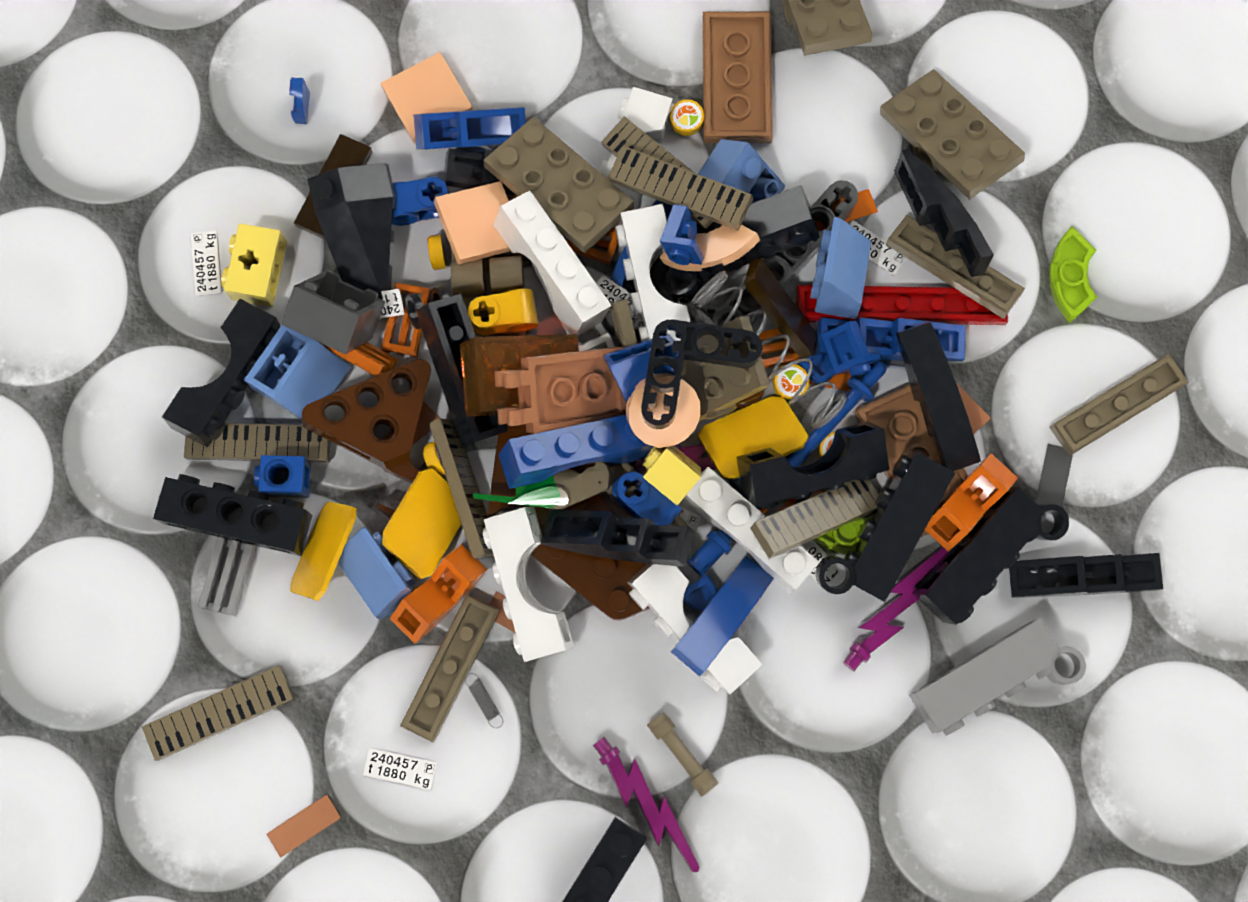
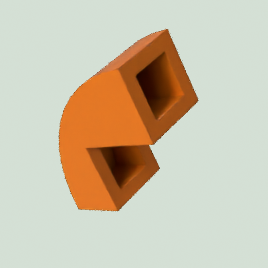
(970, 502)
(438, 595)

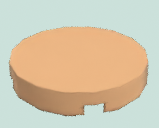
(684, 422)

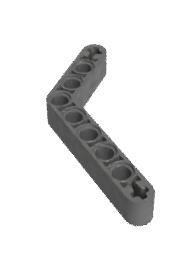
(783, 262)

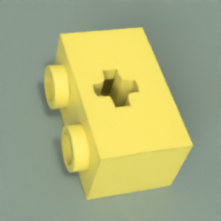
(261, 281)
(671, 472)

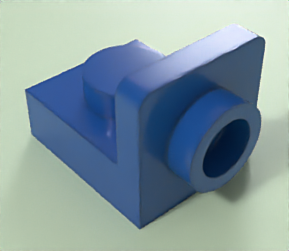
(680, 236)
(848, 350)

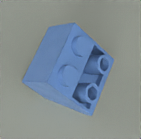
(742, 168)
(840, 270)
(296, 371)
(374, 573)

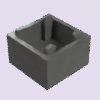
(333, 312)

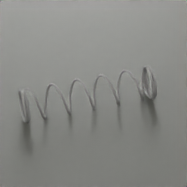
(818, 419)

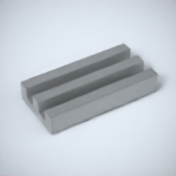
(213, 572)

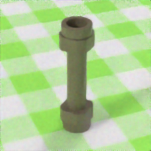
(702, 779)

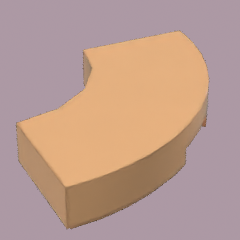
(719, 247)

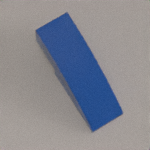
(467, 127)

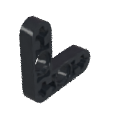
(688, 350)

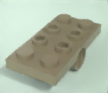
(827, 24)
(951, 134)
(564, 184)
(488, 277)
(723, 385)

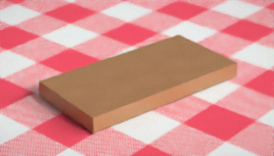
(737, 77)
(904, 431)

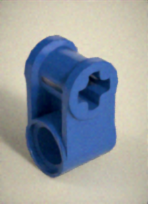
(416, 199)
(649, 501)

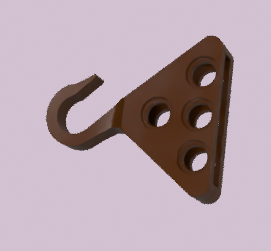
(394, 409)

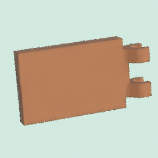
(561, 391)

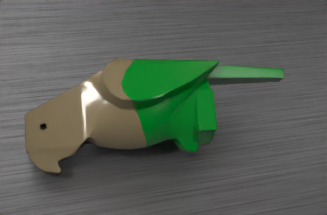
(559, 490)

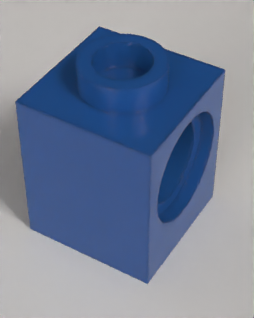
(299, 476)

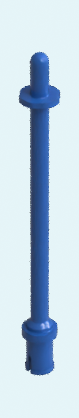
(720, 542)

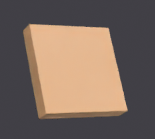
(425, 89)
(470, 219)

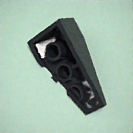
(356, 221)

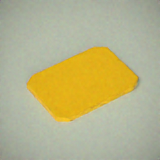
(752, 429)
(423, 524)
(323, 550)

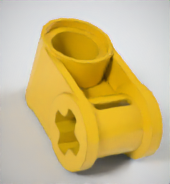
(507, 312)

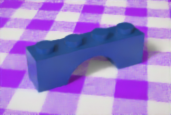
(544, 454)

